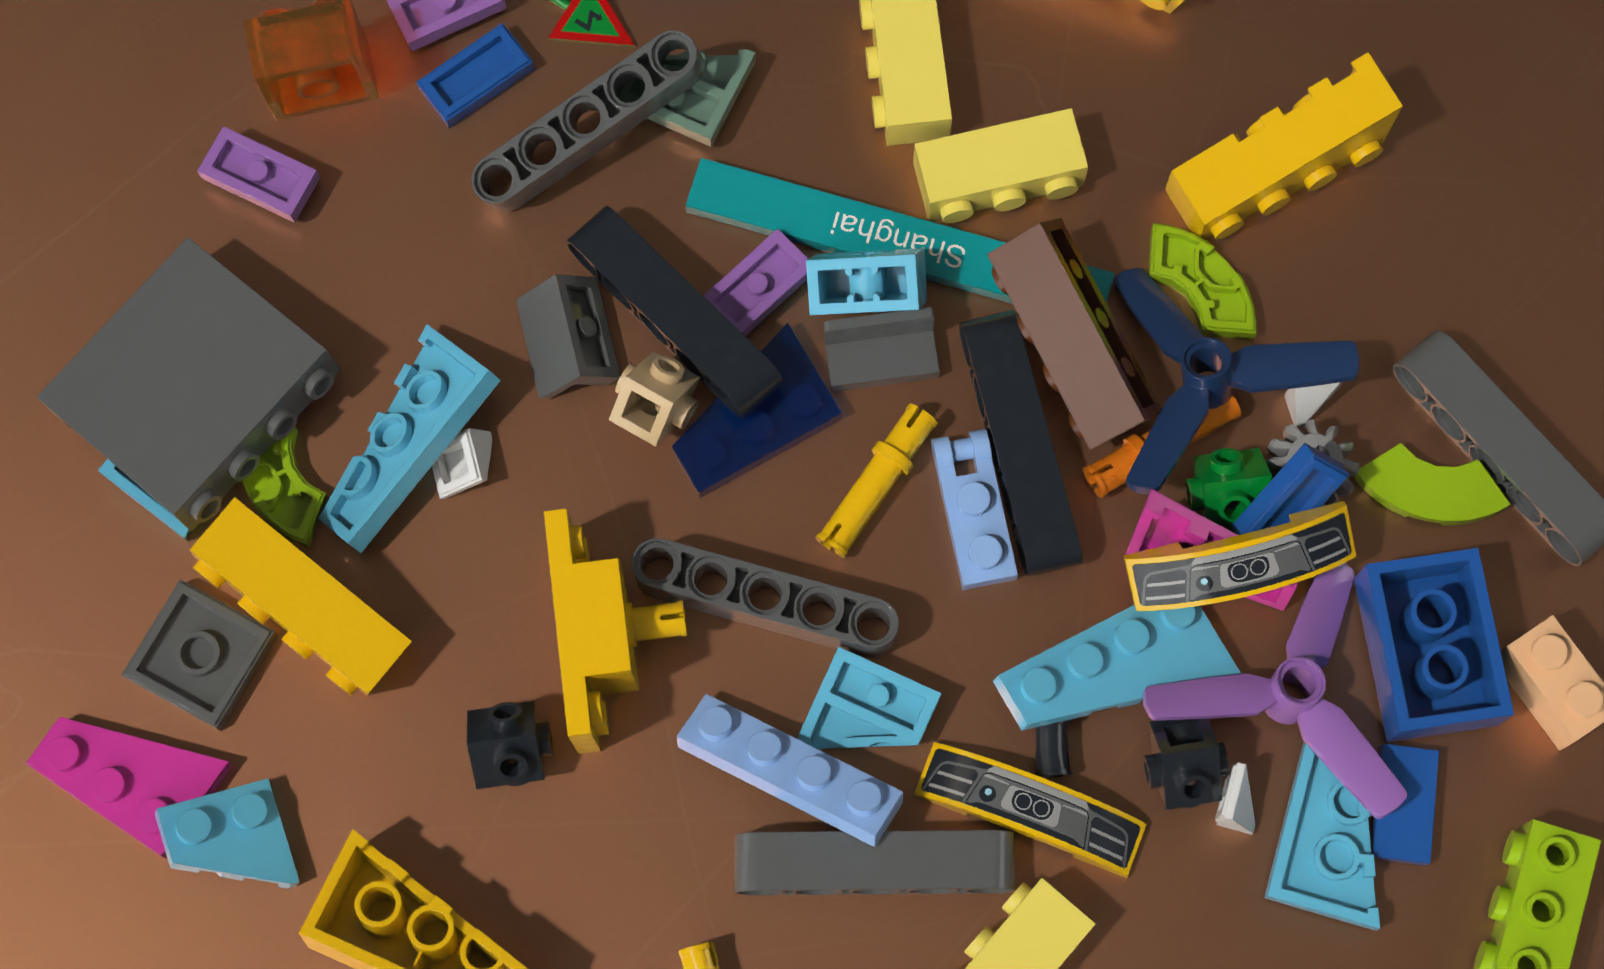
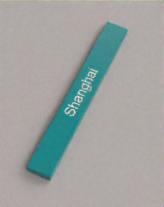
(847, 225)

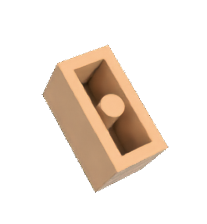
(1555, 682)

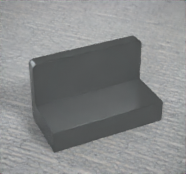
(567, 334)
(881, 349)

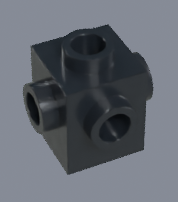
(507, 744)
(1185, 763)

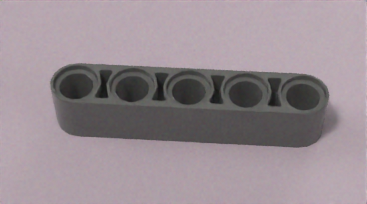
(561, 122)
(1507, 444)
(745, 578)
(897, 865)

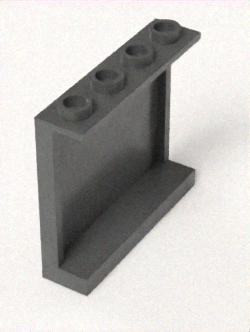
(190, 383)

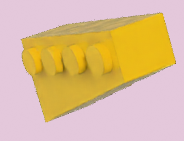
(1286, 152)
(299, 597)
(385, 919)

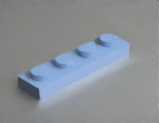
(790, 770)

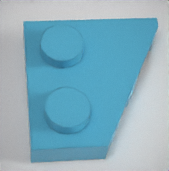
(867, 707)
(230, 835)

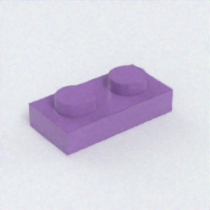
(433, 19)
(259, 174)
(759, 282)

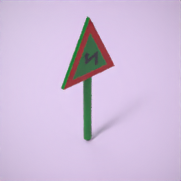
(589, 23)

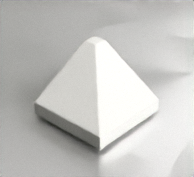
(1306, 401)
(463, 462)
(1236, 806)

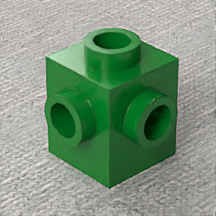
(1226, 483)

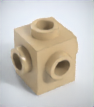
(654, 398)

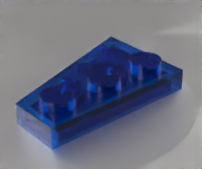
(724, 446)

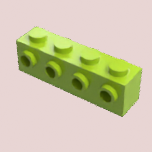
(1541, 898)

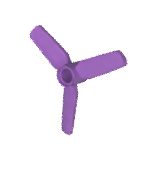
(1321, 723)

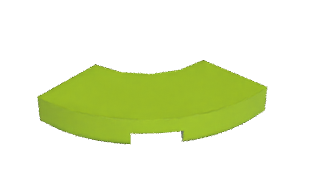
(1205, 280)
(1431, 491)
(283, 493)

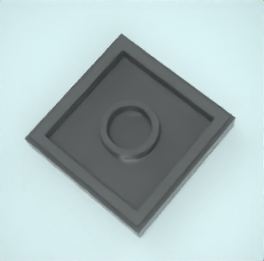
(200, 655)

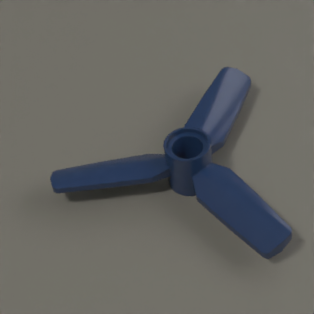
(1248, 369)

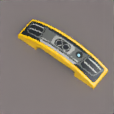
(1243, 563)
(1031, 807)

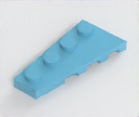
(423, 419)
(1114, 665)

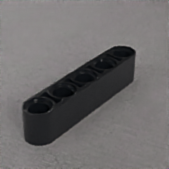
(675, 312)
(1020, 443)

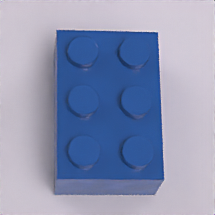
(1433, 645)

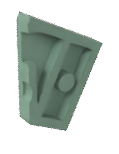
(705, 106)

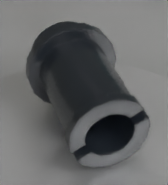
(1052, 750)

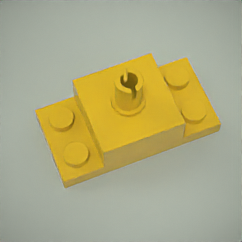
(597, 629)

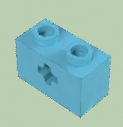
(867, 281)

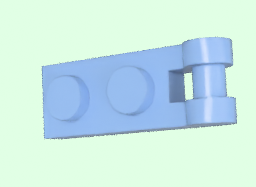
(974, 511)

